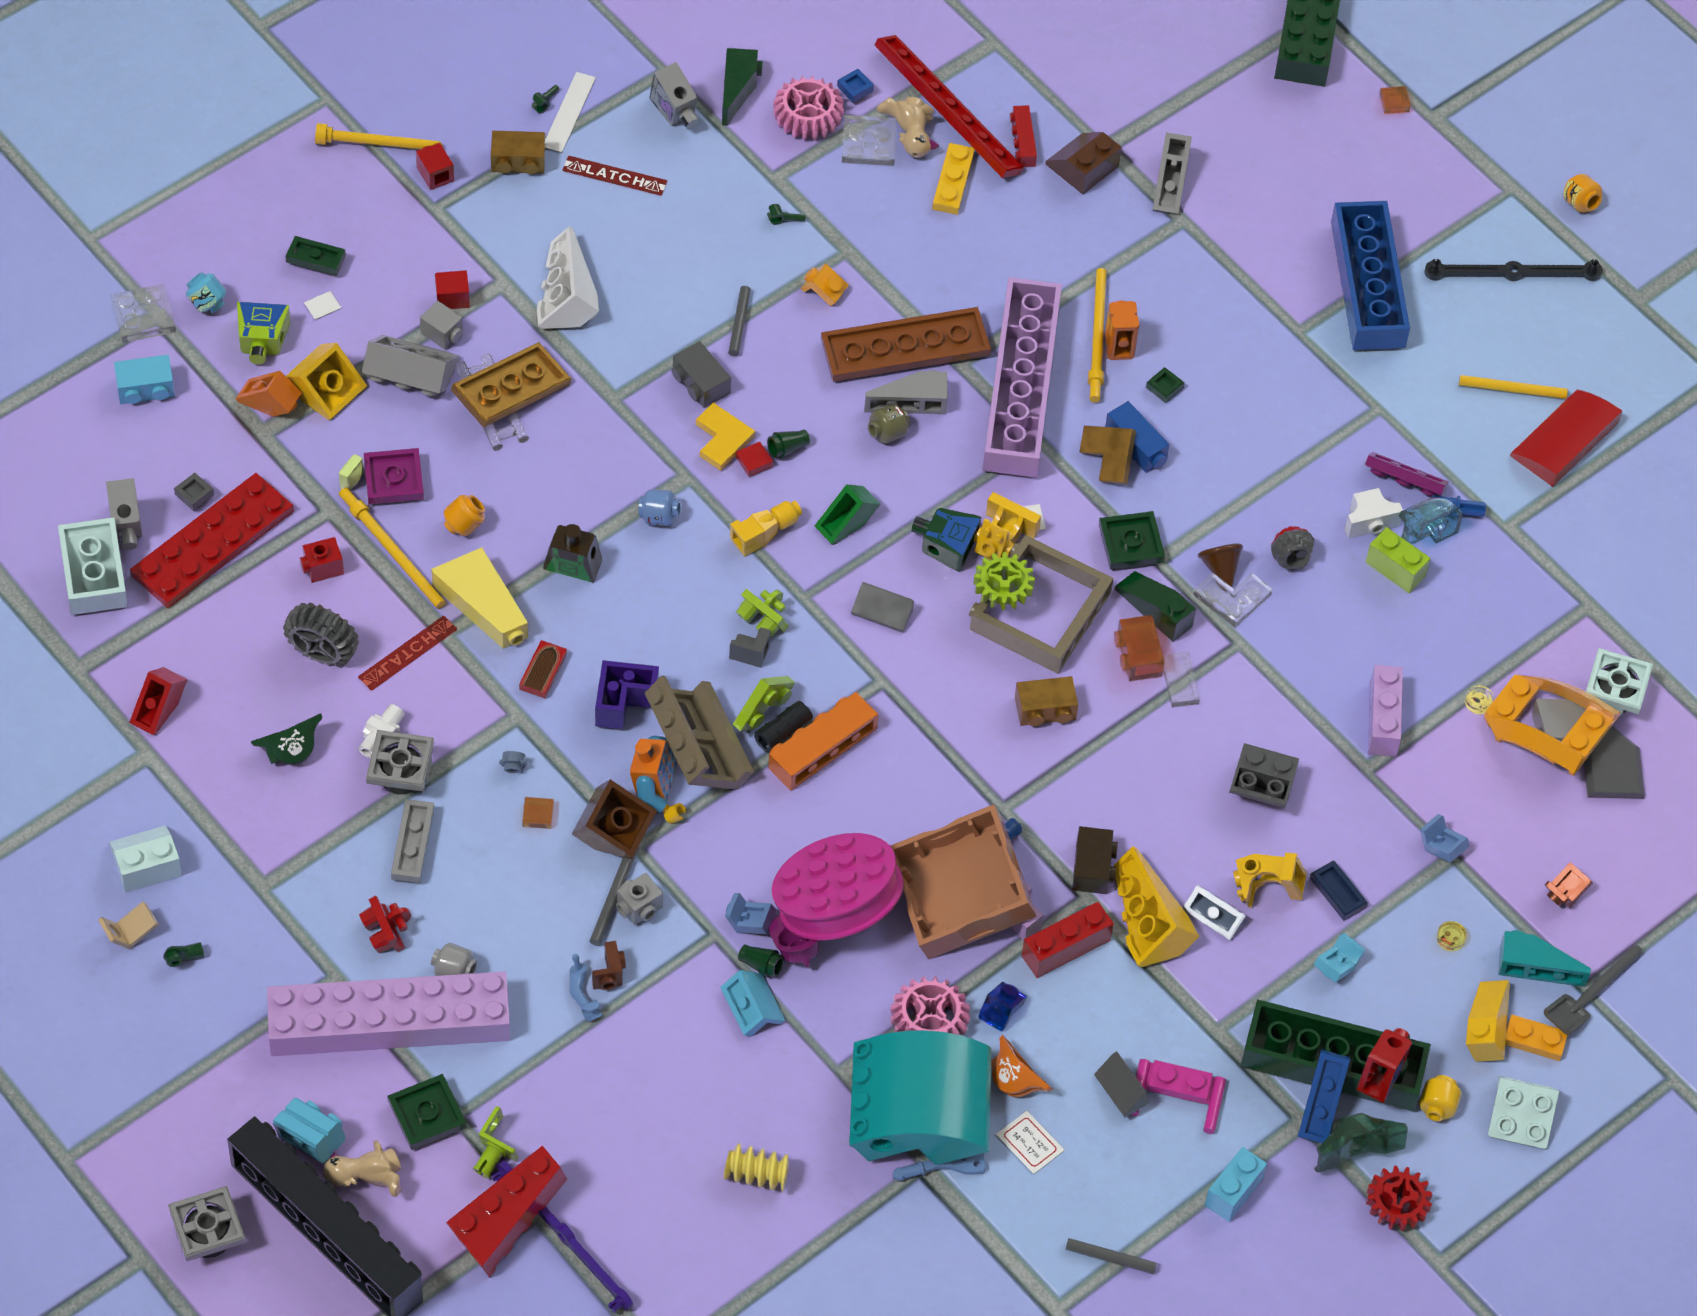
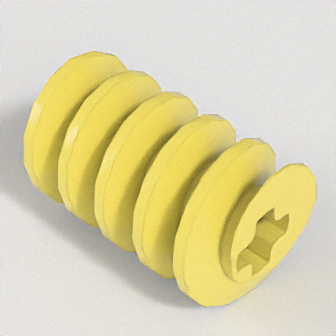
(757, 1167)

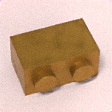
(517, 152)
(1046, 701)

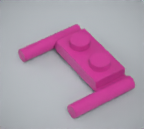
(1183, 1084)

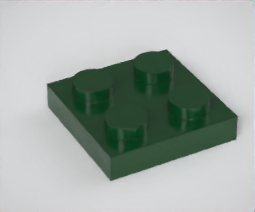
(1131, 540)
(427, 1111)

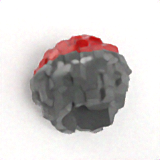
(1292, 547)

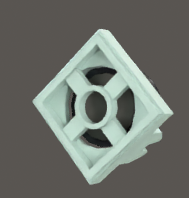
(1617, 683)

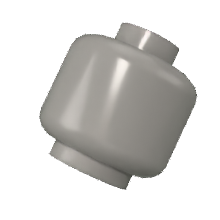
(453, 960)

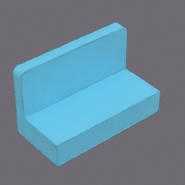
(751, 1001)

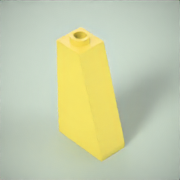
(481, 596)

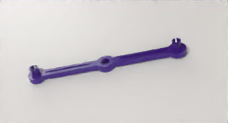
(566, 1236)

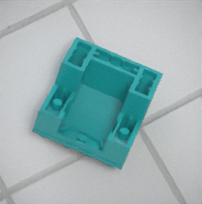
(920, 1095)

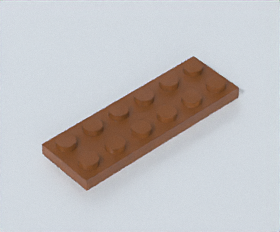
(905, 344)

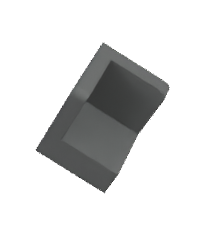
(750, 649)

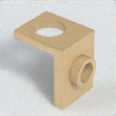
(131, 927)

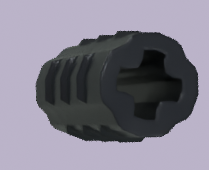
(783, 726)

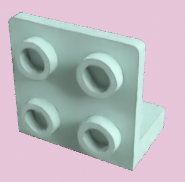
(1523, 1112)

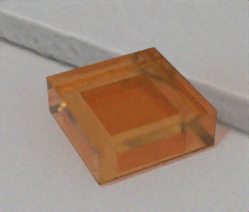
(1395, 99)
(538, 812)

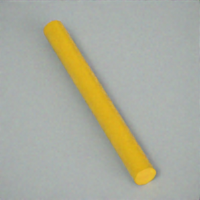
(1515, 387)

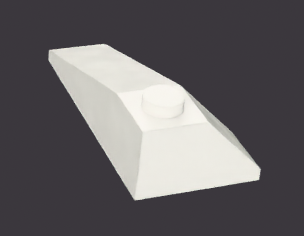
(569, 289)

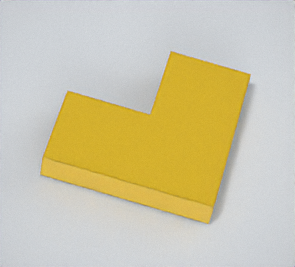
(728, 435)

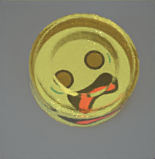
(1451, 936)

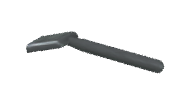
(1570, 1014)

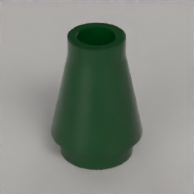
(787, 442)
(763, 960)

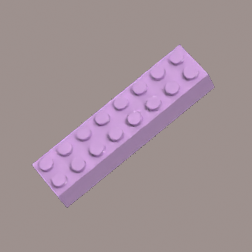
(1022, 377)
(388, 1013)

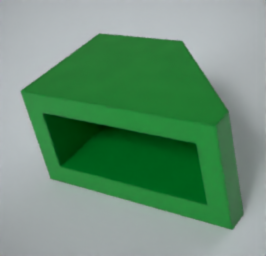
(847, 513)

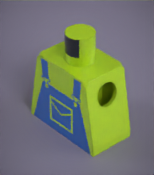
(262, 329)

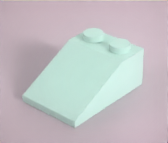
(92, 566)

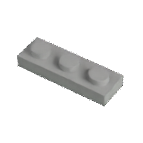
(412, 841)

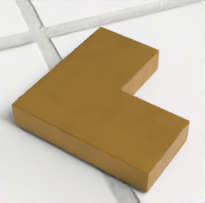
(1116, 448)

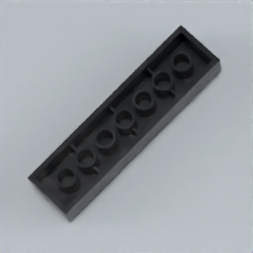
(325, 1219)

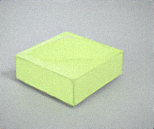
(351, 472)

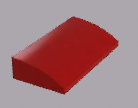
(1567, 436)

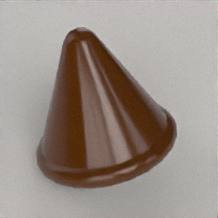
(1223, 561)

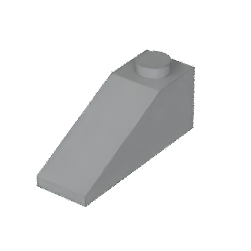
(1172, 173)
(916, 394)

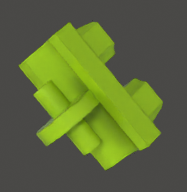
(753, 605)

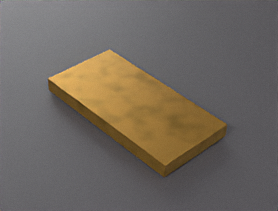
(511, 384)

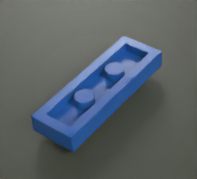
(1323, 1096)

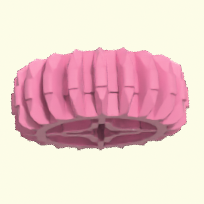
(808, 100)
(928, 999)

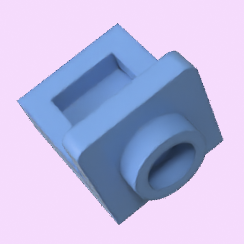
(1442, 840)
(749, 916)

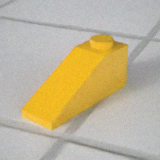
(1488, 1021)

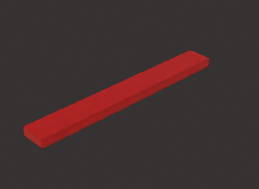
(949, 106)

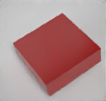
(754, 459)

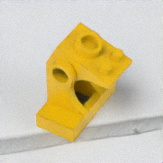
(1007, 525)
(1283, 870)

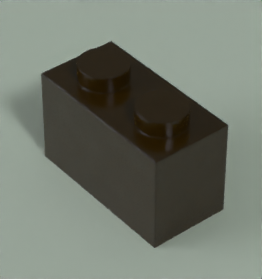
(1093, 860)

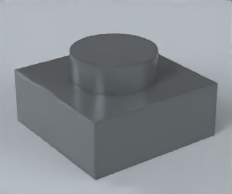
(194, 491)

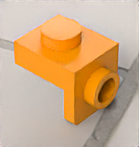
(825, 283)

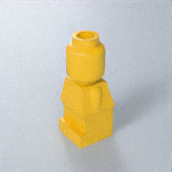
(763, 526)

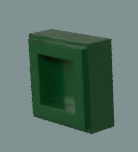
(1165, 385)

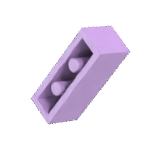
(1385, 710)

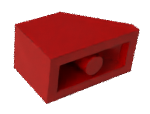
(157, 699)

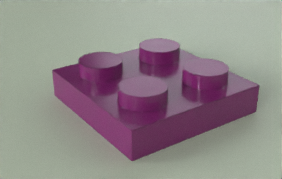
(393, 476)

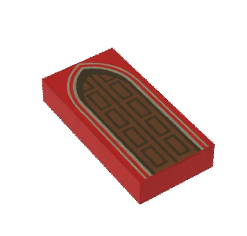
(543, 669)

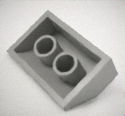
(409, 364)

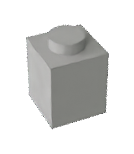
(441, 325)

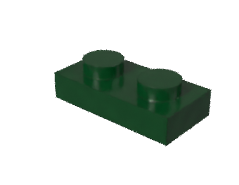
(315, 255)

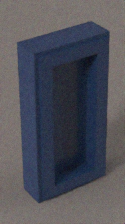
(1338, 890)

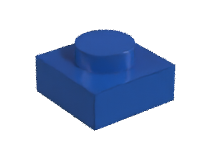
(855, 85)

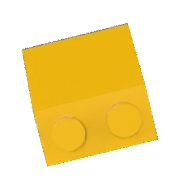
(327, 380)

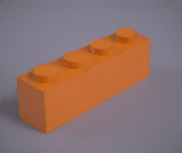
(822, 740)

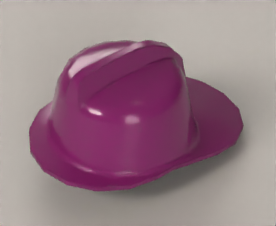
(791, 946)

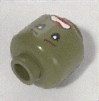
(888, 424)

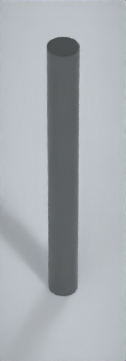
(611, 900)

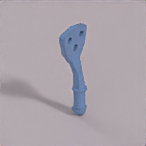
(923, 1167)

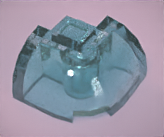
(1431, 518)

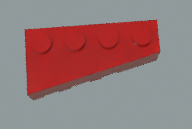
(506, 1209)

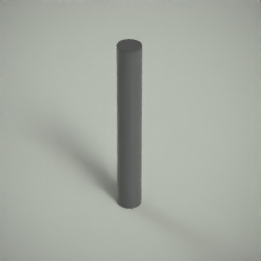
(739, 321)
(1111, 1256)

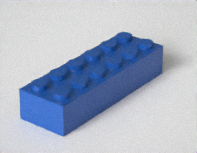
(1370, 275)

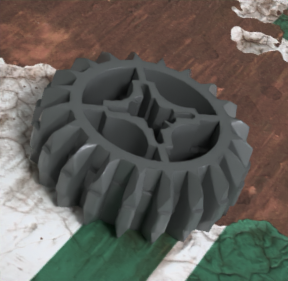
(321, 634)

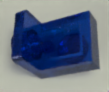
(1001, 1005)

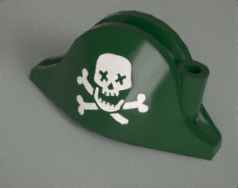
(292, 744)

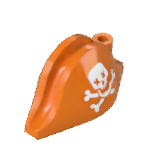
(1013, 1073)

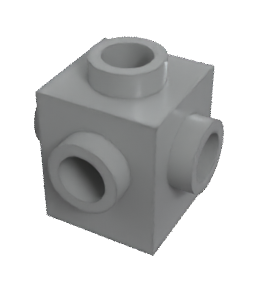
(639, 899)

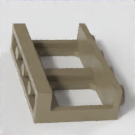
(709, 735)

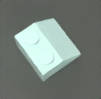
(146, 858)

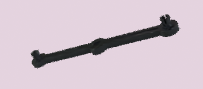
(1436, 270)

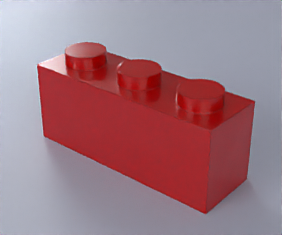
(1067, 939)

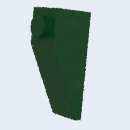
(740, 80)
(1169, 609)

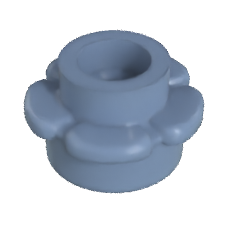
(513, 761)

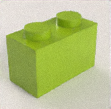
(1397, 560)

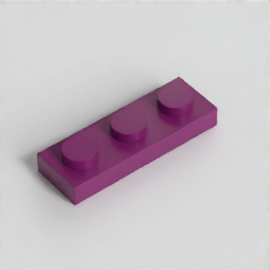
(1406, 474)

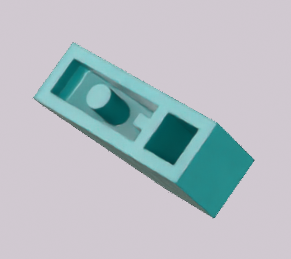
(1535, 959)

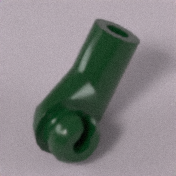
(176, 954)

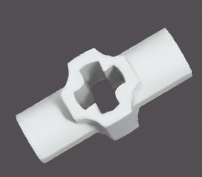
(387, 722)

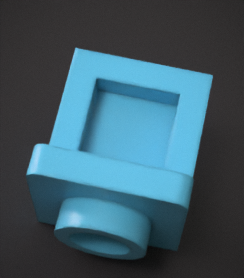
(1340, 959)

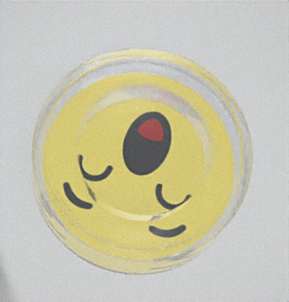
(1479, 699)

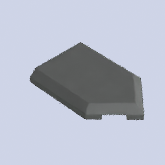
(1614, 768)

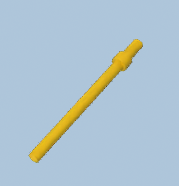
(1096, 375)
(361, 512)

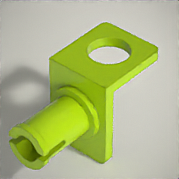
(494, 1148)

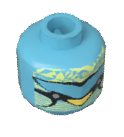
(206, 292)

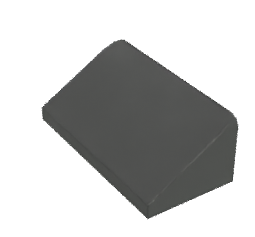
(883, 607)
(1121, 1085)

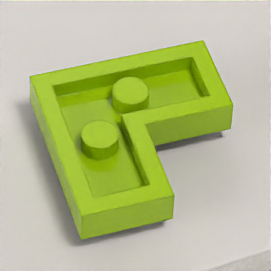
(767, 693)

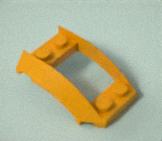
(1579, 741)

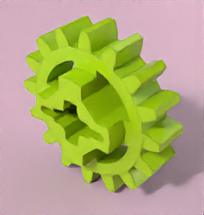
(1004, 580)

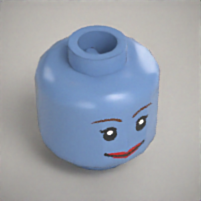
(659, 507)

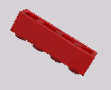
(1024, 136)

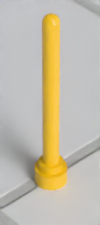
(326, 134)

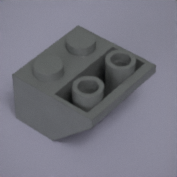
(1264, 775)

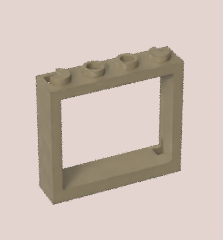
(1028, 646)

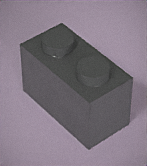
(701, 374)

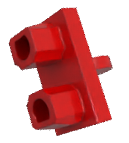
(379, 914)

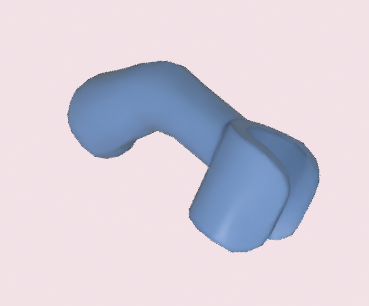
(577, 976)

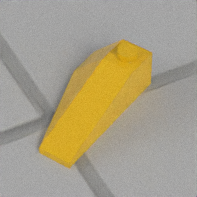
(1153, 916)

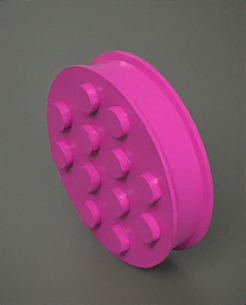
(837, 886)

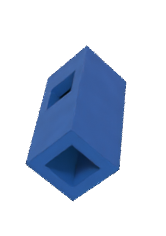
(1149, 446)

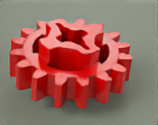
(1413, 1203)

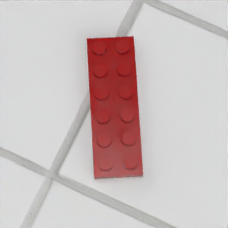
(211, 540)

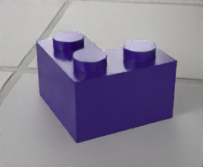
(622, 686)

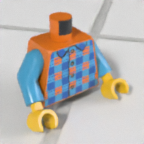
(653, 775)

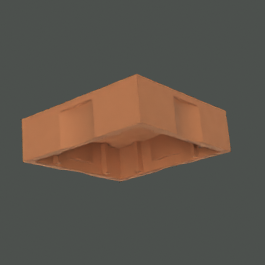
(962, 882)

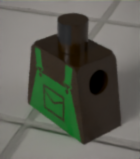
(574, 553)

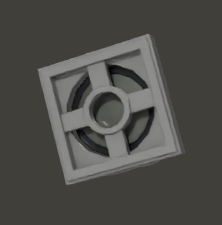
(401, 766)
(207, 1228)

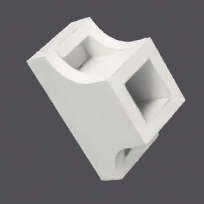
(1371, 514)

